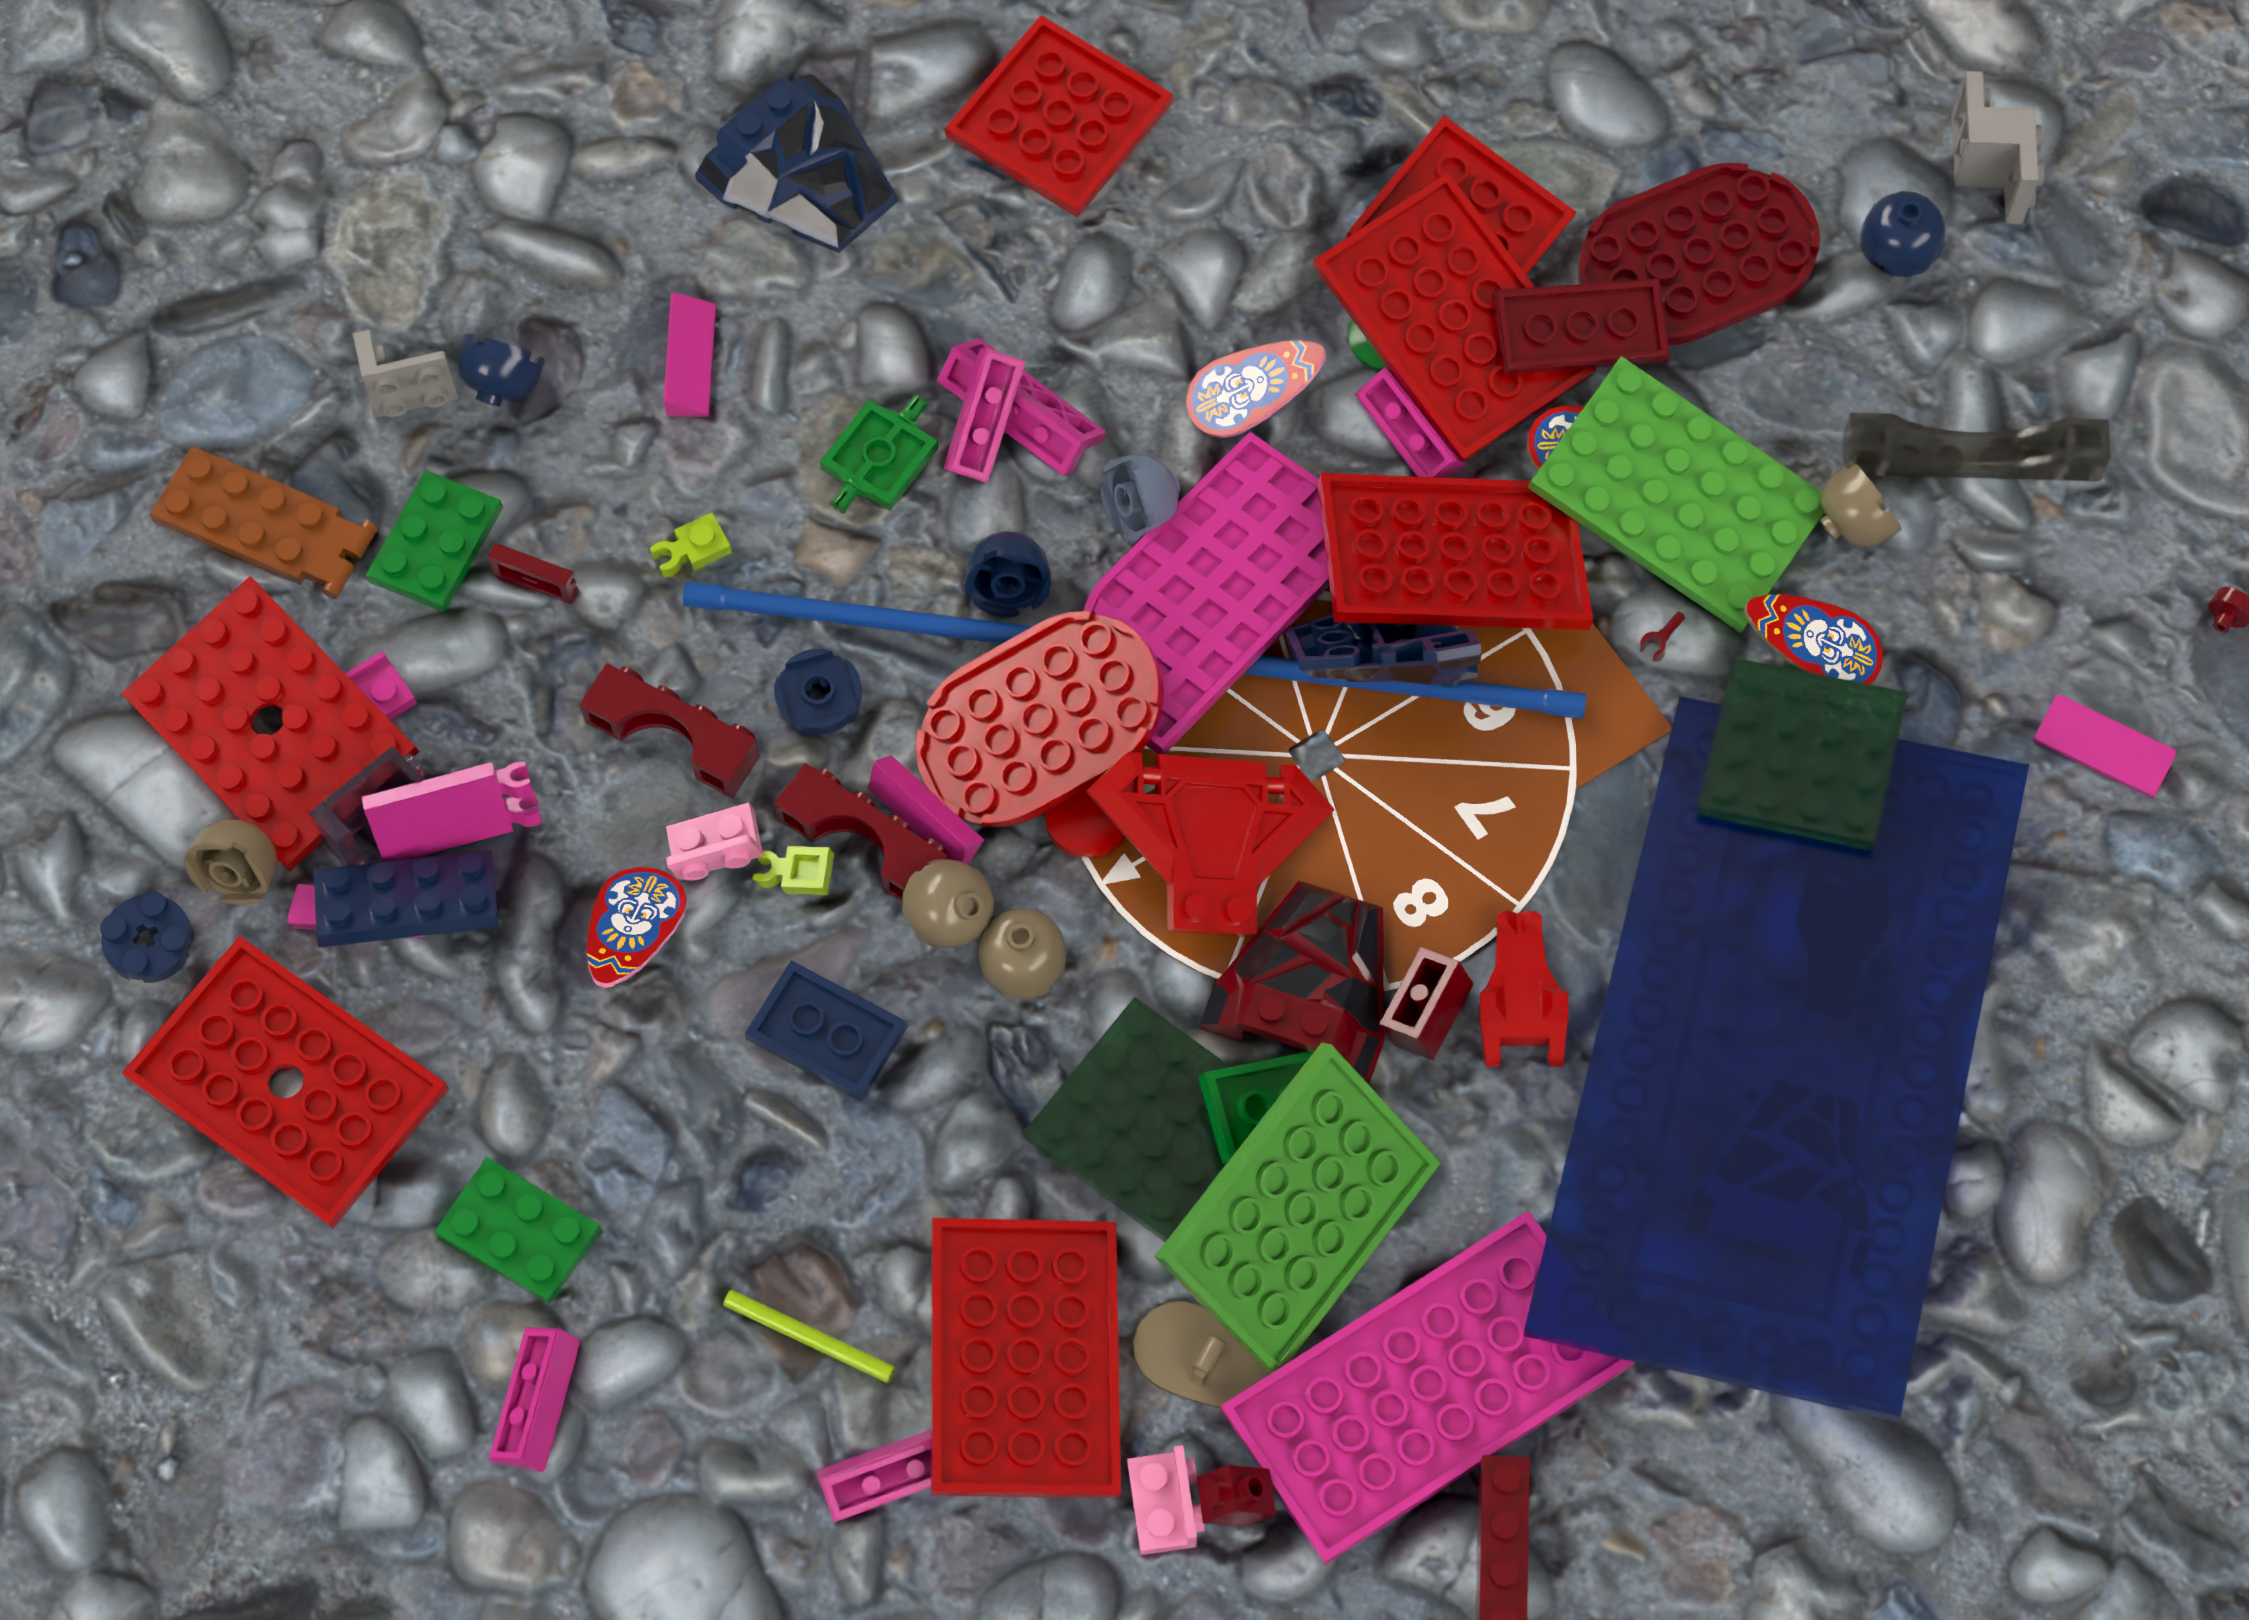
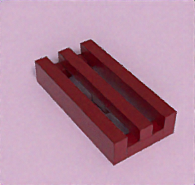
(533, 573)

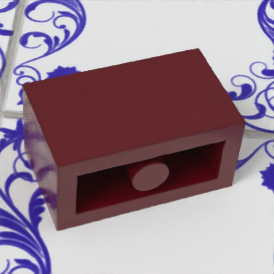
(1426, 1003)

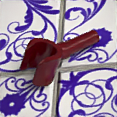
(1662, 636)

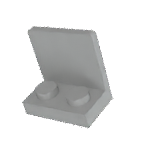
(403, 383)

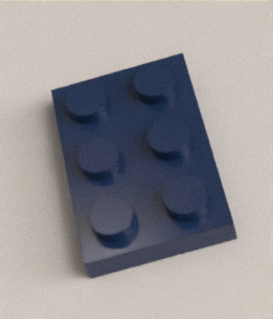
(826, 1030)

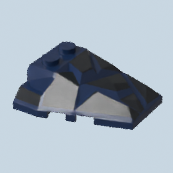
(800, 164)
(1385, 652)

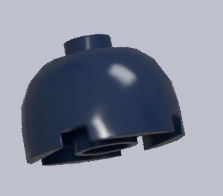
(1903, 234)
(497, 370)
(1007, 574)

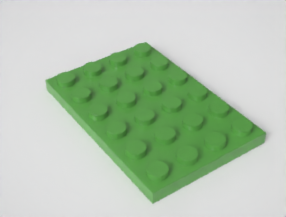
(1679, 493)
(1298, 1209)

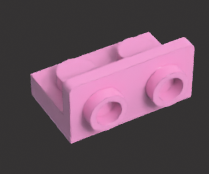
(713, 842)
(1163, 1501)

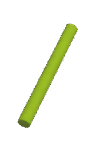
(809, 1336)

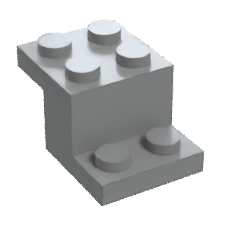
(1996, 147)

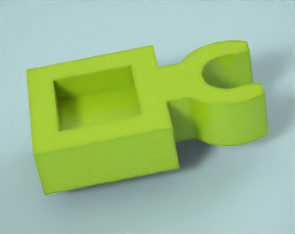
(696, 543)
(800, 872)

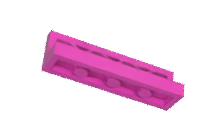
(1042, 429)

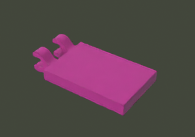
(451, 810)

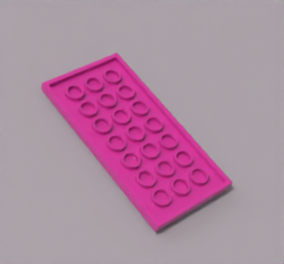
(1413, 1393)

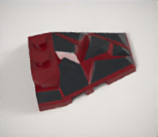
(1309, 978)

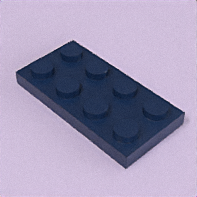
(405, 898)

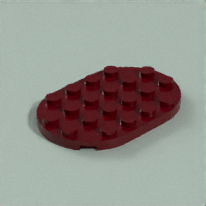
(1716, 240)

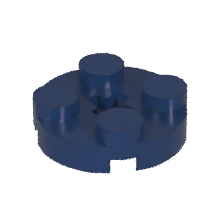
(812, 715)
(135, 916)

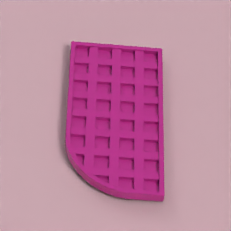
(1220, 578)

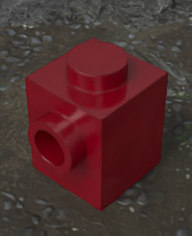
(1236, 1495)

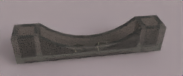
(2050, 451)

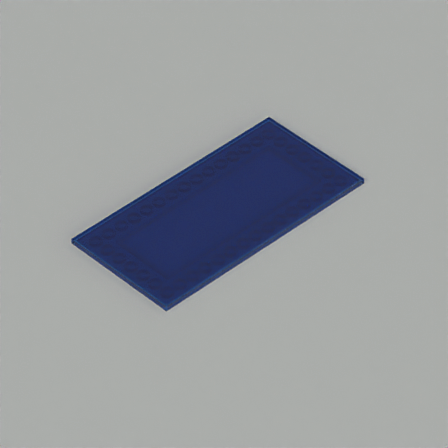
(1780, 1084)

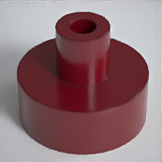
(2230, 609)

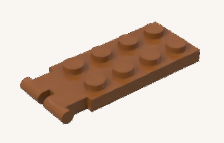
(262, 521)

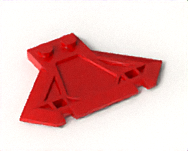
(1210, 831)

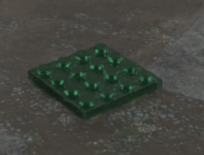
(1802, 754)
(1136, 1120)

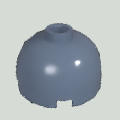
(1139, 494)

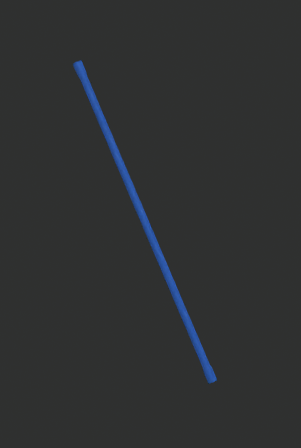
(721, 597)

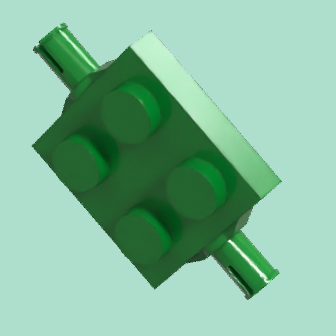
(879, 454)

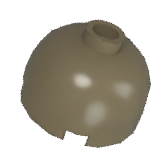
(1855, 509)
(232, 860)
(948, 903)
(1022, 953)

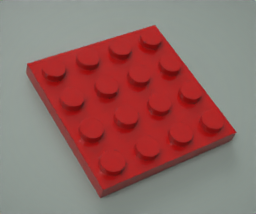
(1059, 115)
(1510, 202)

